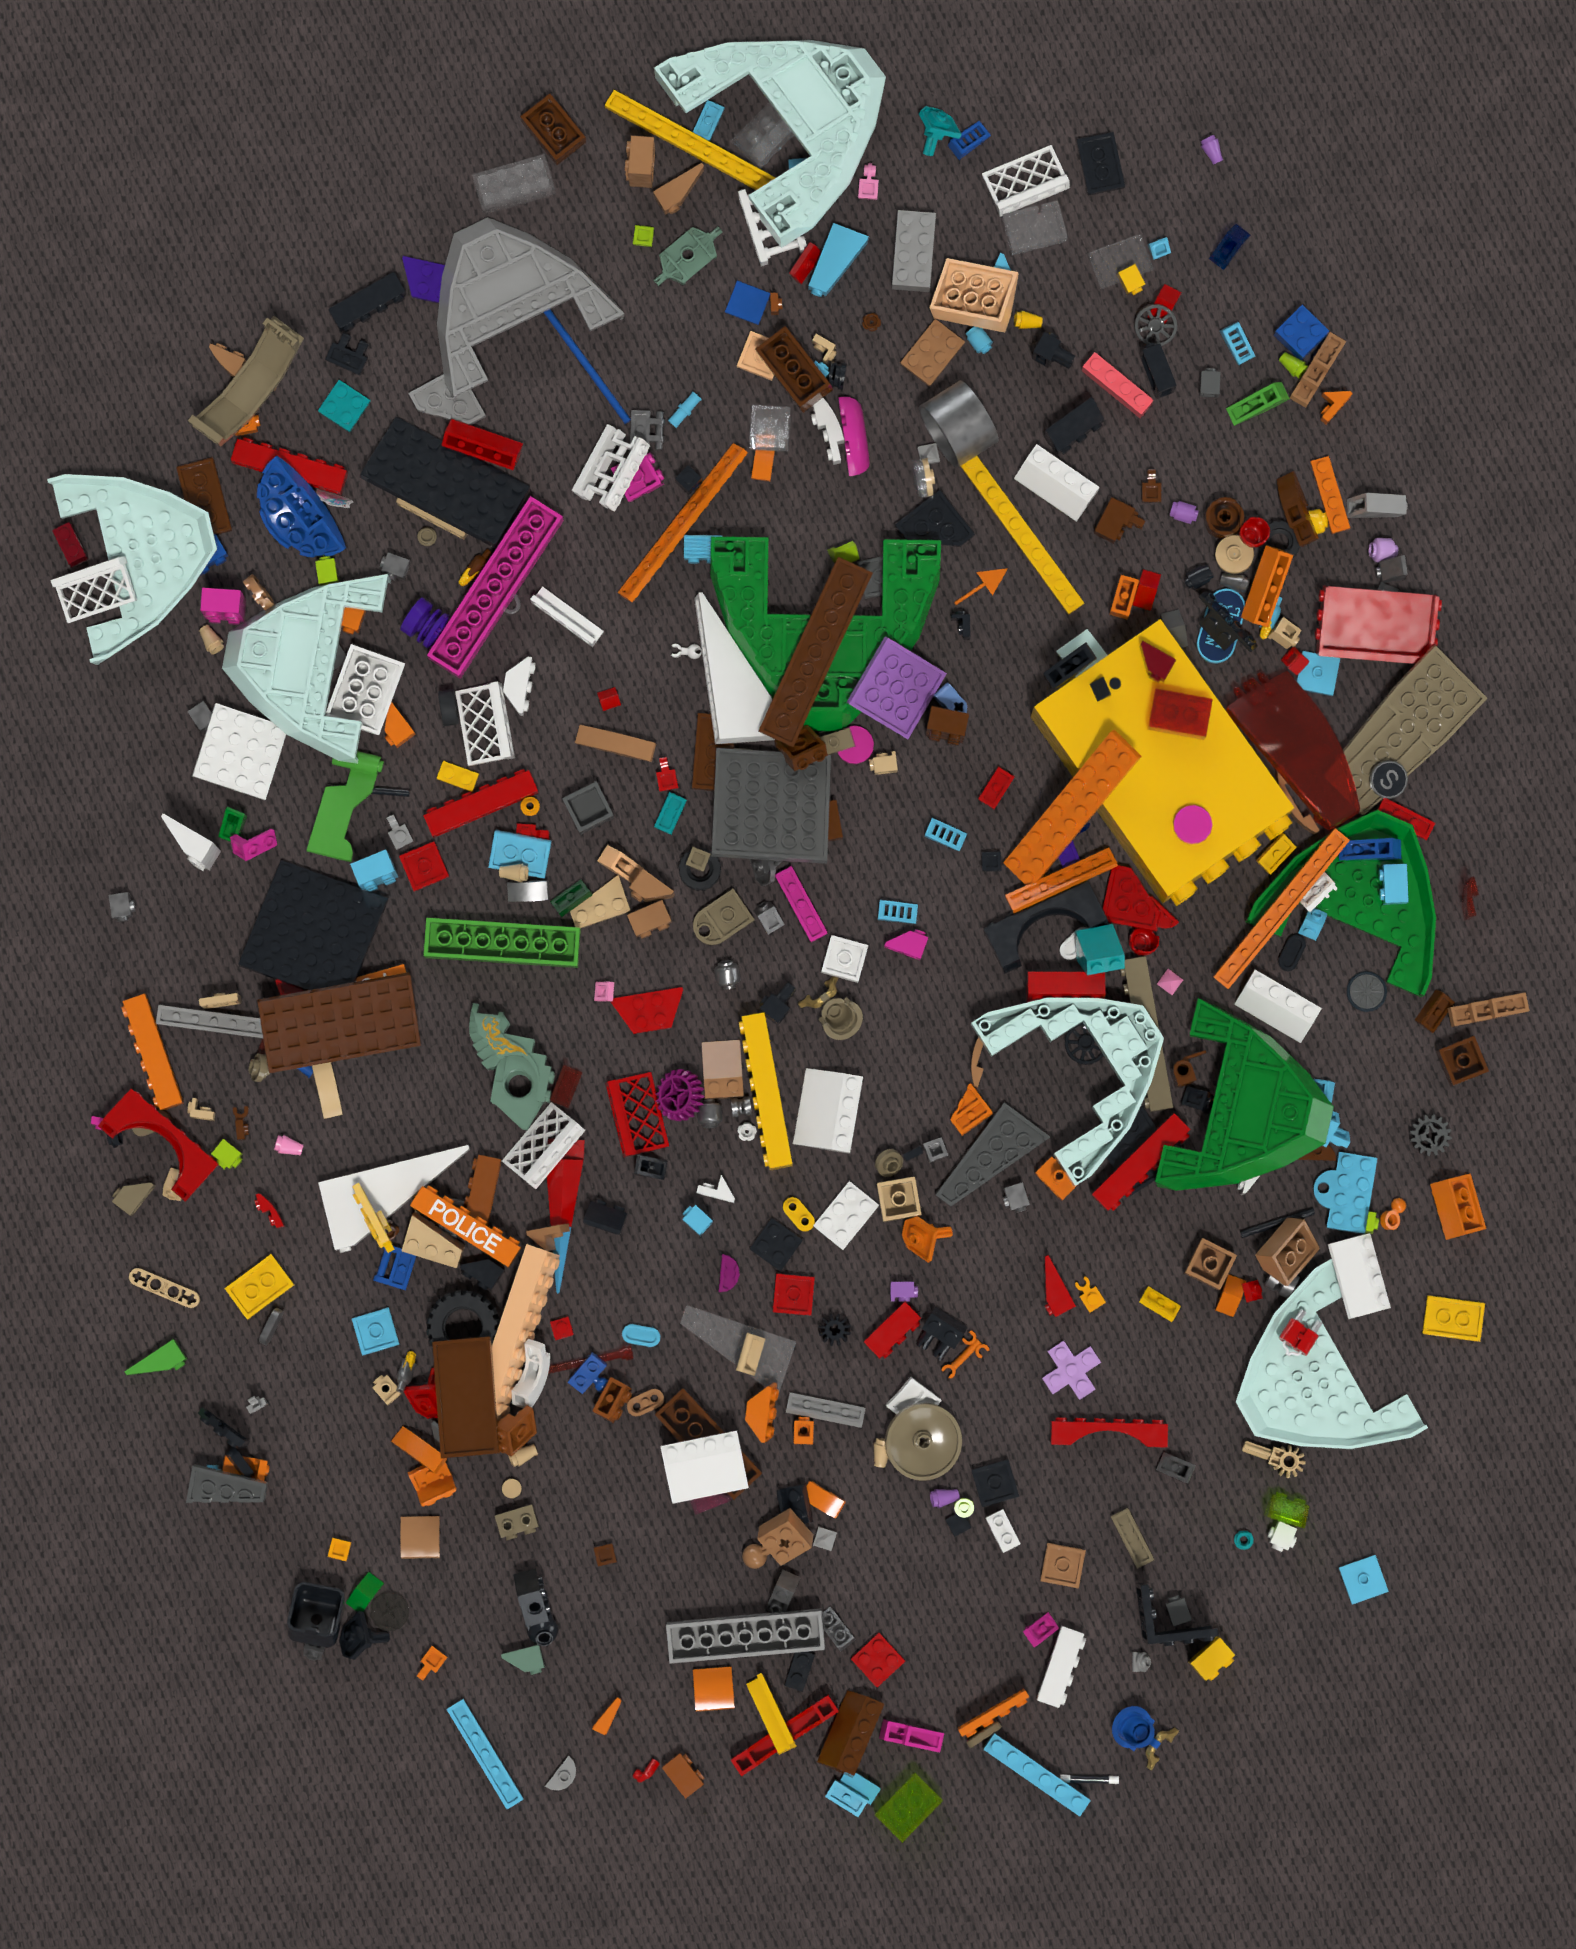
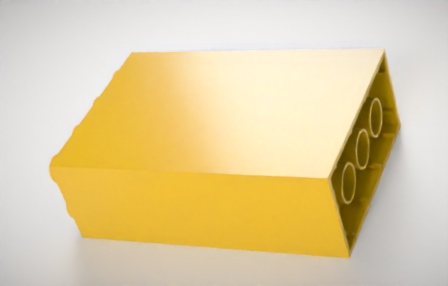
(1173, 771)

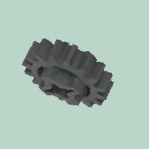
(1438, 1133)

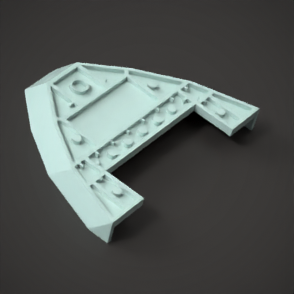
(158, 534)
(288, 660)
(1315, 1395)

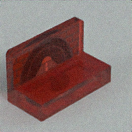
(566, 1086)

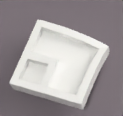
(911, 1393)

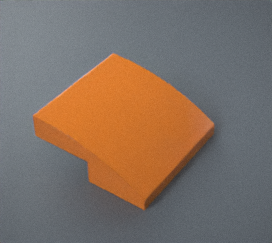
(713, 1689)

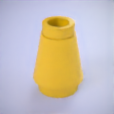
(1026, 320)

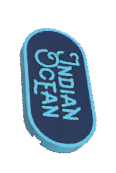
(1207, 647)

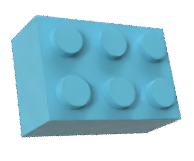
(374, 871)

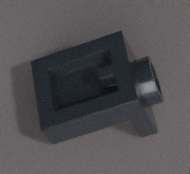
(964, 627)
(1198, 1099)

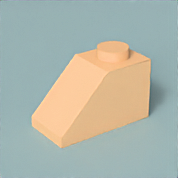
(620, 864)

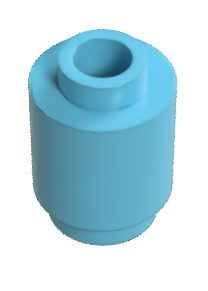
(979, 340)

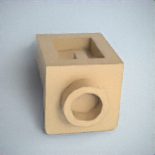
(822, 345)
(204, 1112)

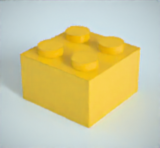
(1211, 1659)

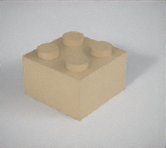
(898, 1199)

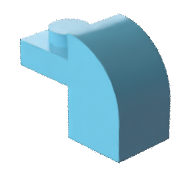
(1336, 1135)

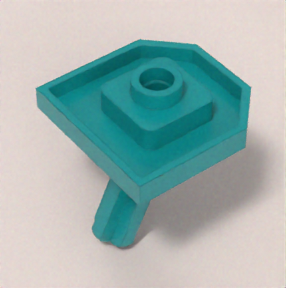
(937, 126)

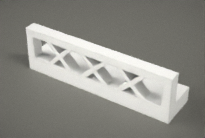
(567, 616)

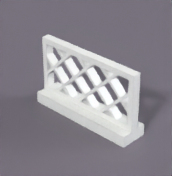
(1033, 194)
(87, 574)
(501, 723)
(552, 1152)

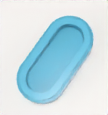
(641, 1335)

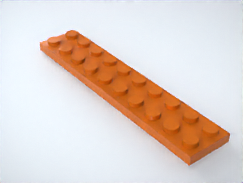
(1072, 808)

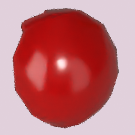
(1254, 532)
(1143, 942)

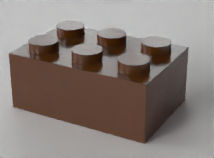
(553, 129)
(947, 725)

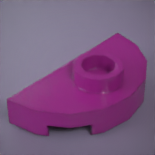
(729, 1273)

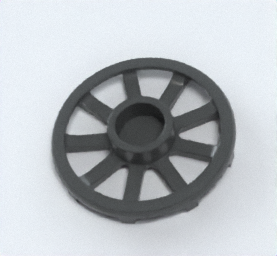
(1155, 324)

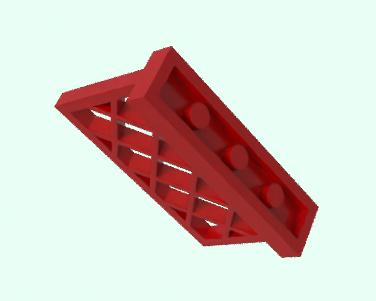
(620, 1117)

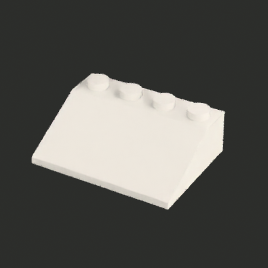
(365, 688)
(199, 850)
(828, 1110)
(704, 1467)

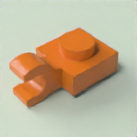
(432, 1661)

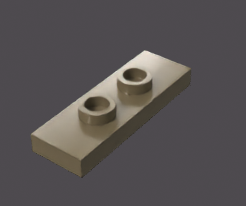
(838, 741)
(1132, 1538)

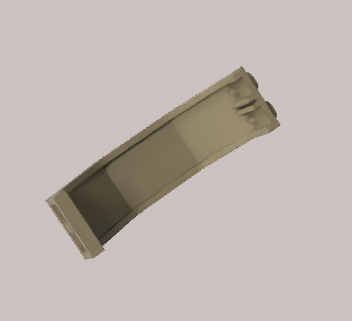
(251, 384)

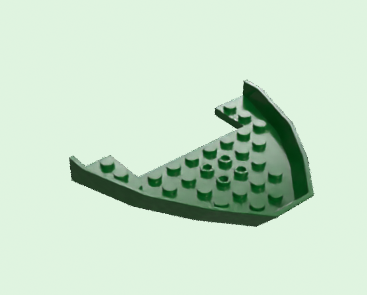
(1359, 903)
(1261, 1113)

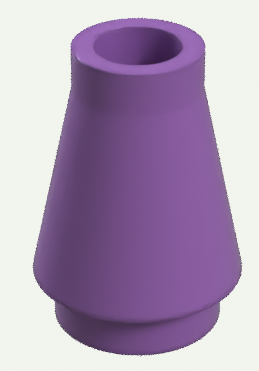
(1212, 149)
(943, 1497)

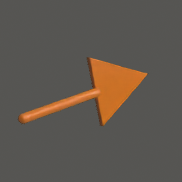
(990, 579)

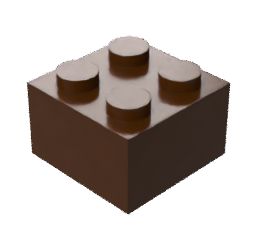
(1462, 1061)

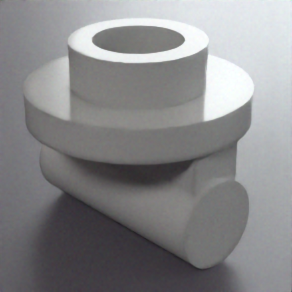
(1140, 1662)

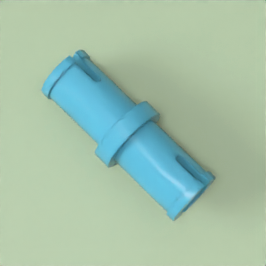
(684, 409)

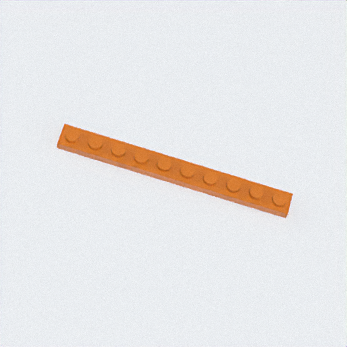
(682, 522)
(1281, 908)

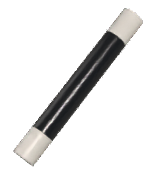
(1090, 1779)

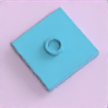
(1319, 674)
(1363, 1579)

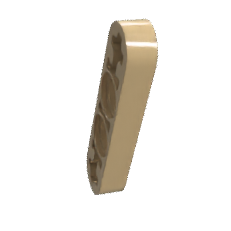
(165, 1285)

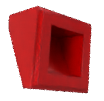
(1295, 660)

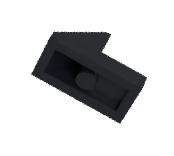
(1101, 689)

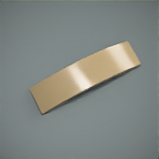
(327, 1090)

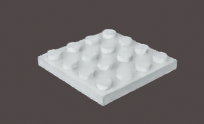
(239, 751)

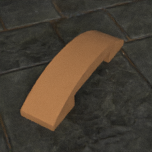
(1306, 822)
(976, 1072)

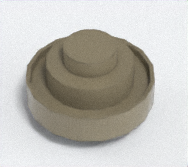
(258, 1068)
(889, 1162)

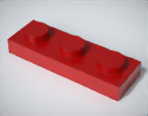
(1421, 824)

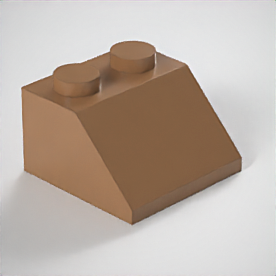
(649, 888)

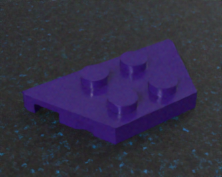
(424, 278)

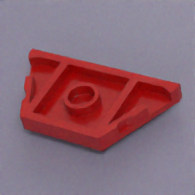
(649, 1010)

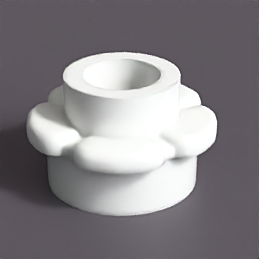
(747, 1126)

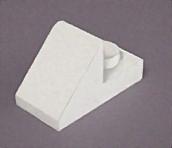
(722, 1193)

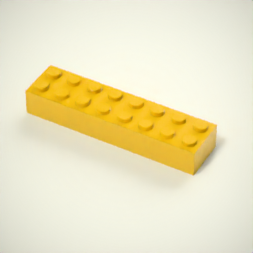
(767, 1091)

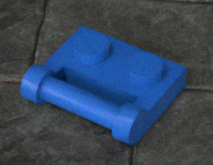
(400, 1271)

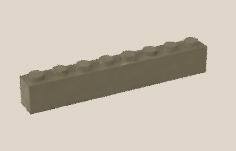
(1140, 992)

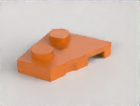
(970, 1111)

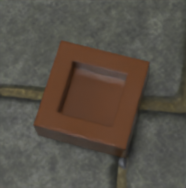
(605, 1554)

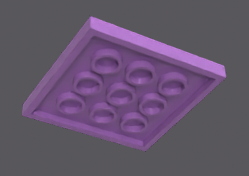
(896, 687)

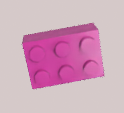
(223, 605)

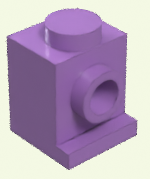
(903, 1291)

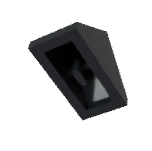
(650, 1167)

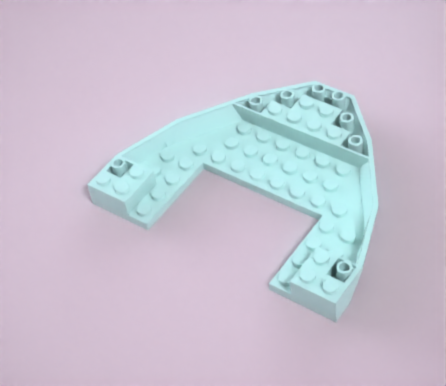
(822, 94)

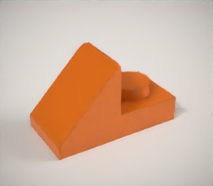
(1337, 400)

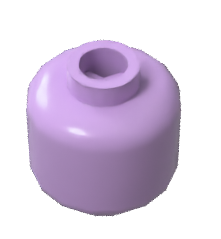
(1382, 549)

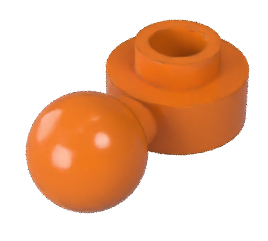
(1398, 1206)

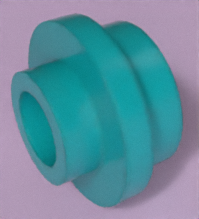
(1248, 1544)

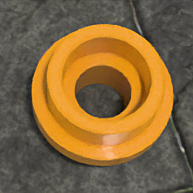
(532, 812)

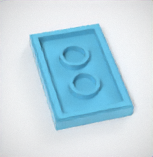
(518, 849)

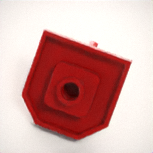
(424, 1397)

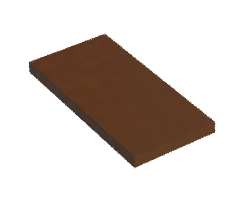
(465, 1397)

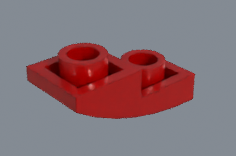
(265, 1206)

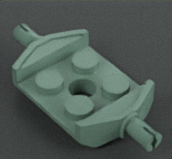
(682, 269)

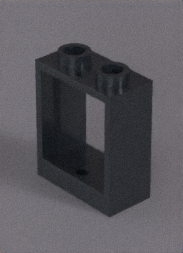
(1158, 370)

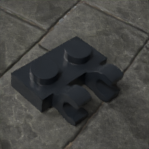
(345, 358)

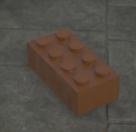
(794, 369)

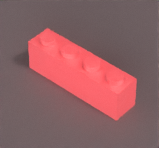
(1117, 385)

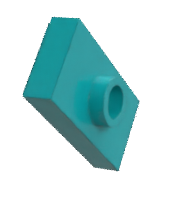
(670, 813)

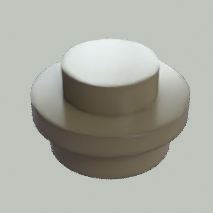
(427, 536)

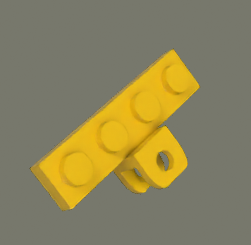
(375, 1221)

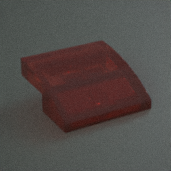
(1469, 892)

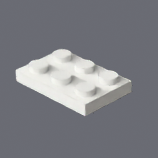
(846, 1215)

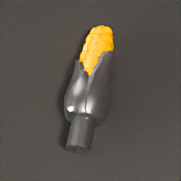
(406, 1371)

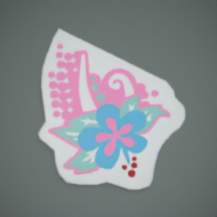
(333, 499)

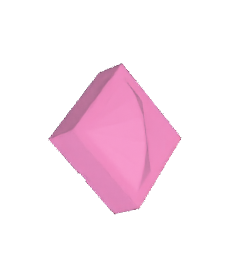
(604, 991)

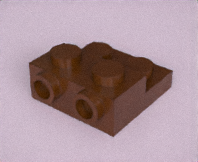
(805, 751)

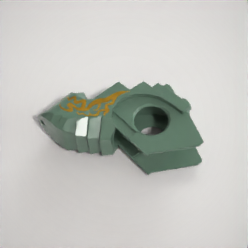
(511, 1057)

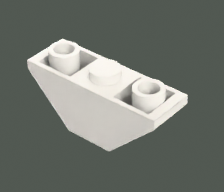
(518, 684)

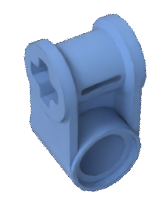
(949, 698)

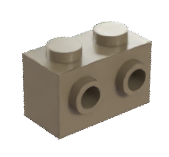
(517, 1521)

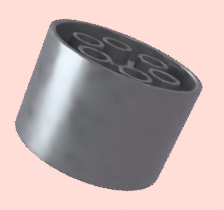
(958, 423)

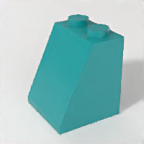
(1099, 950)

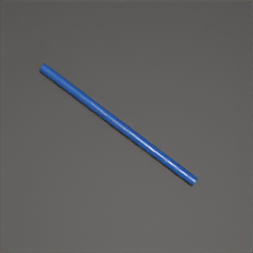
(587, 366)

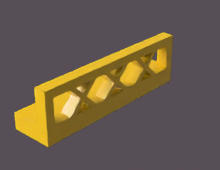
(771, 1714)

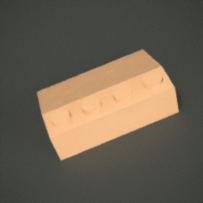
(975, 295)

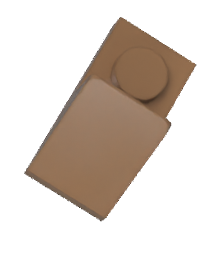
(545, 1236)

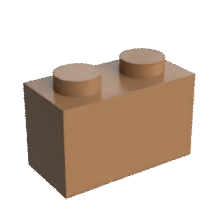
(649, 919)

